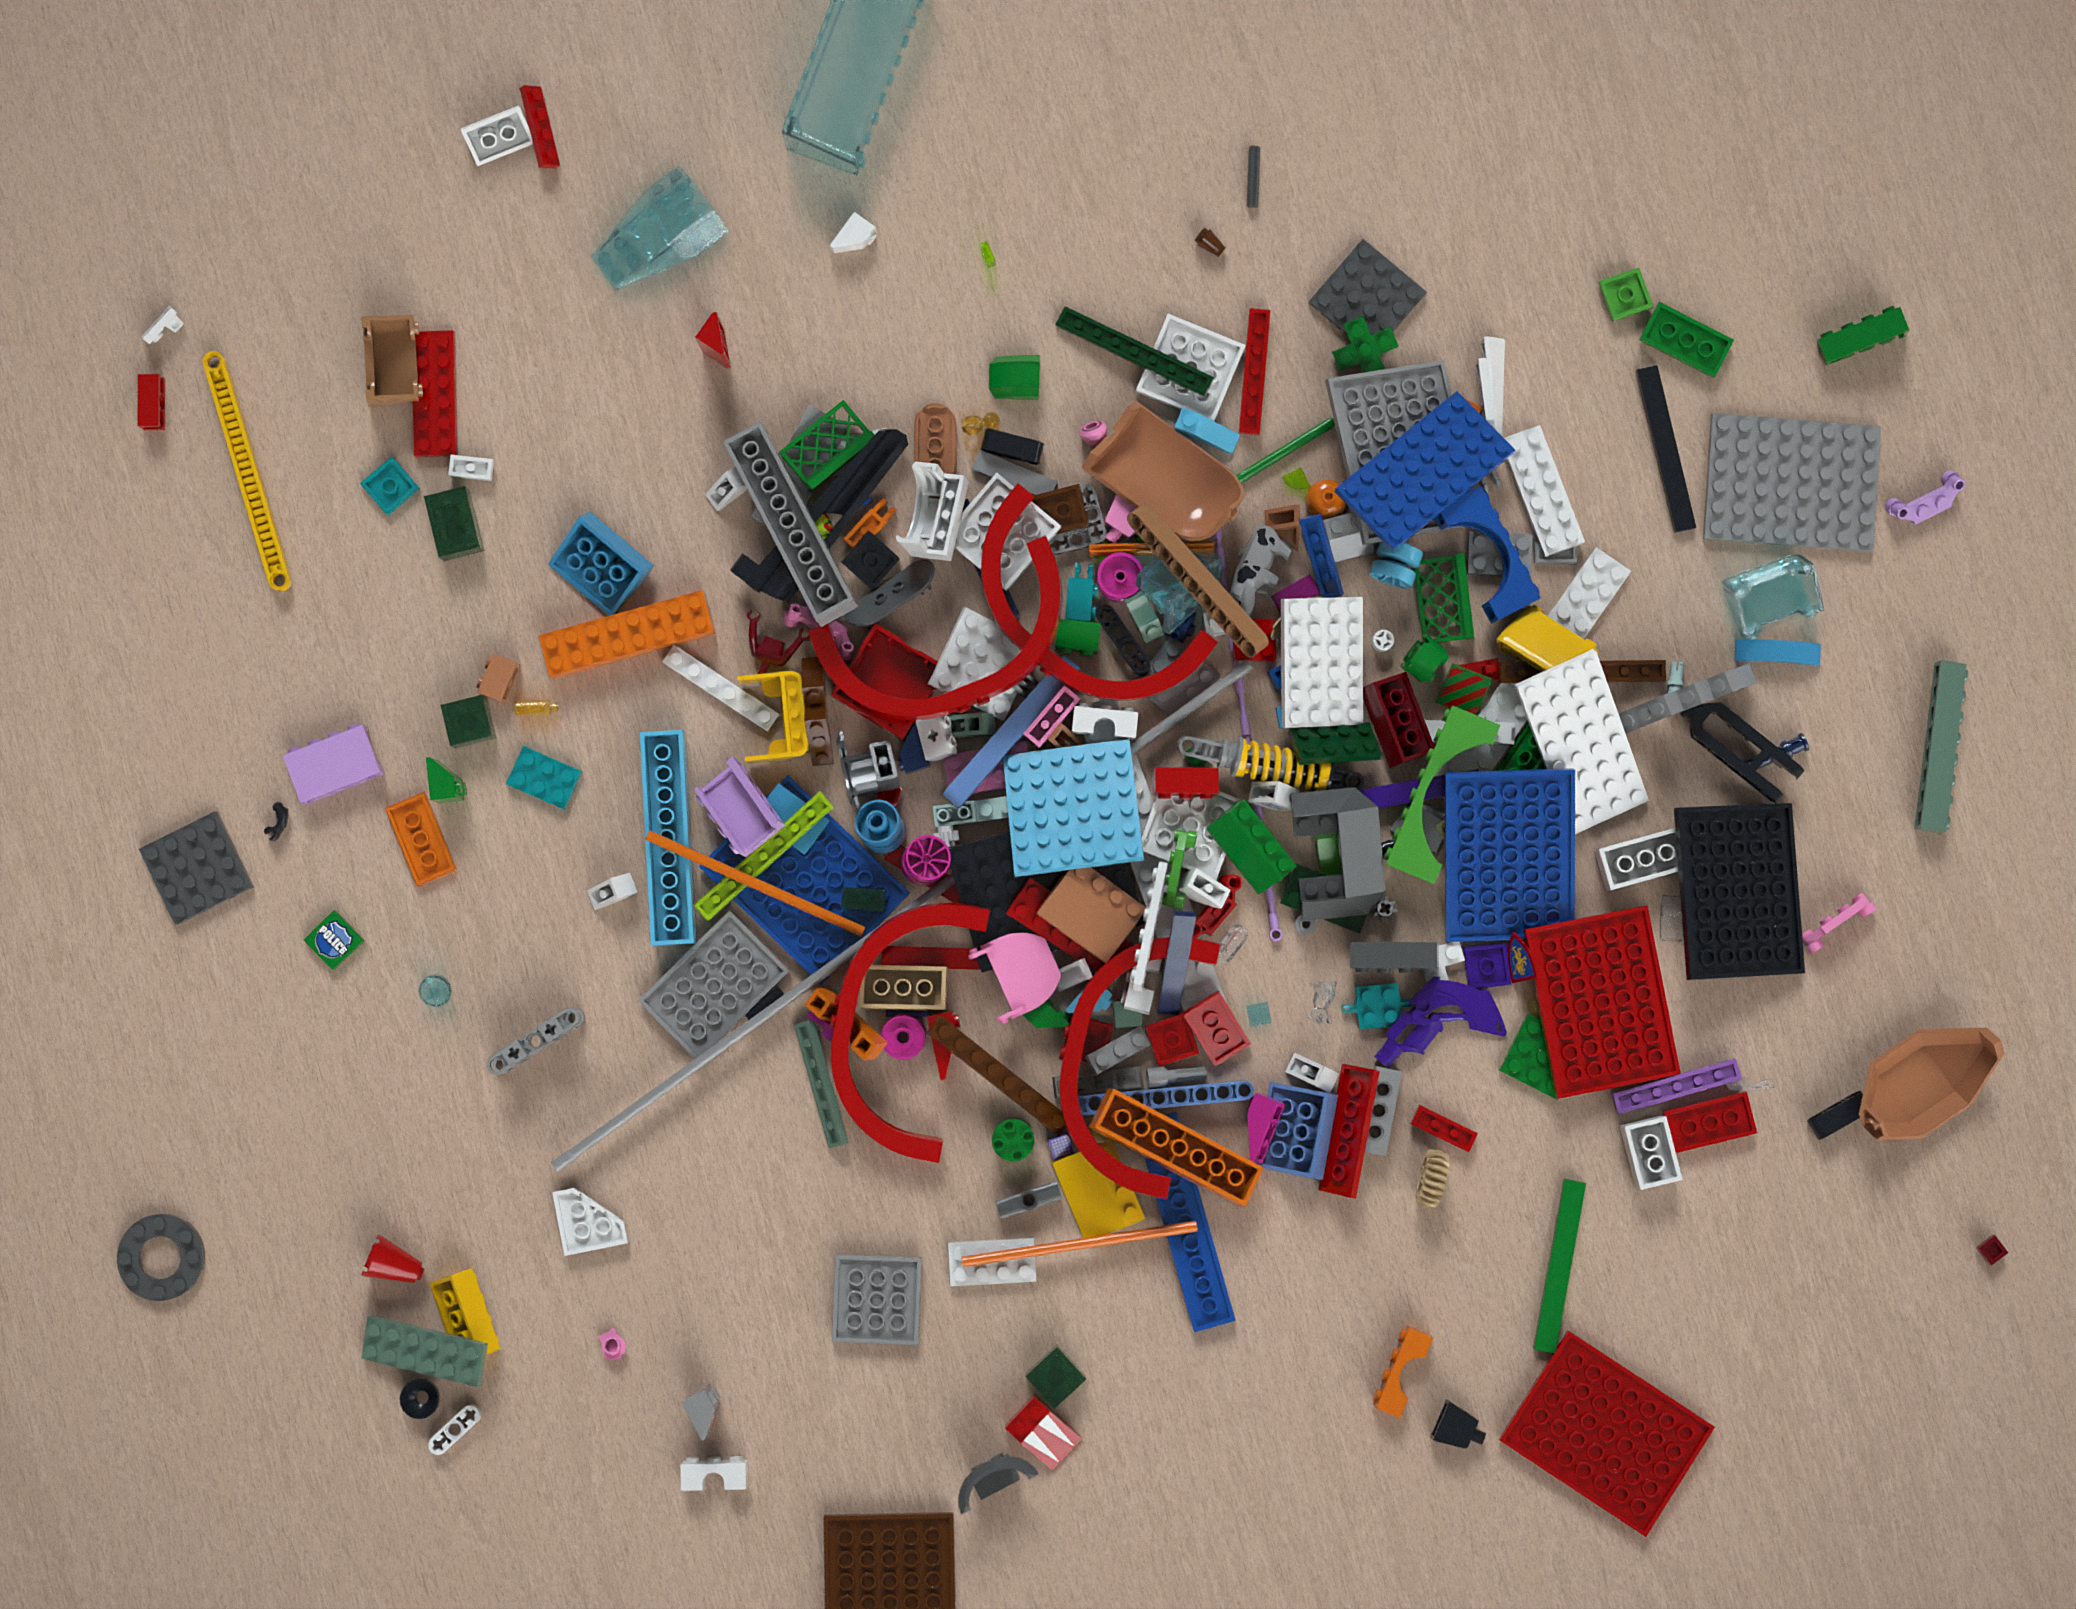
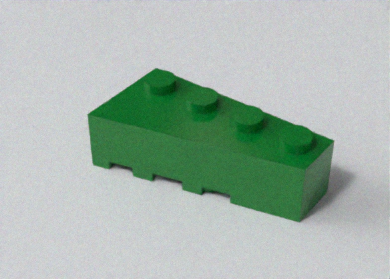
(1863, 335)

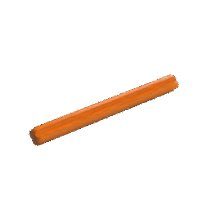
(1142, 549)

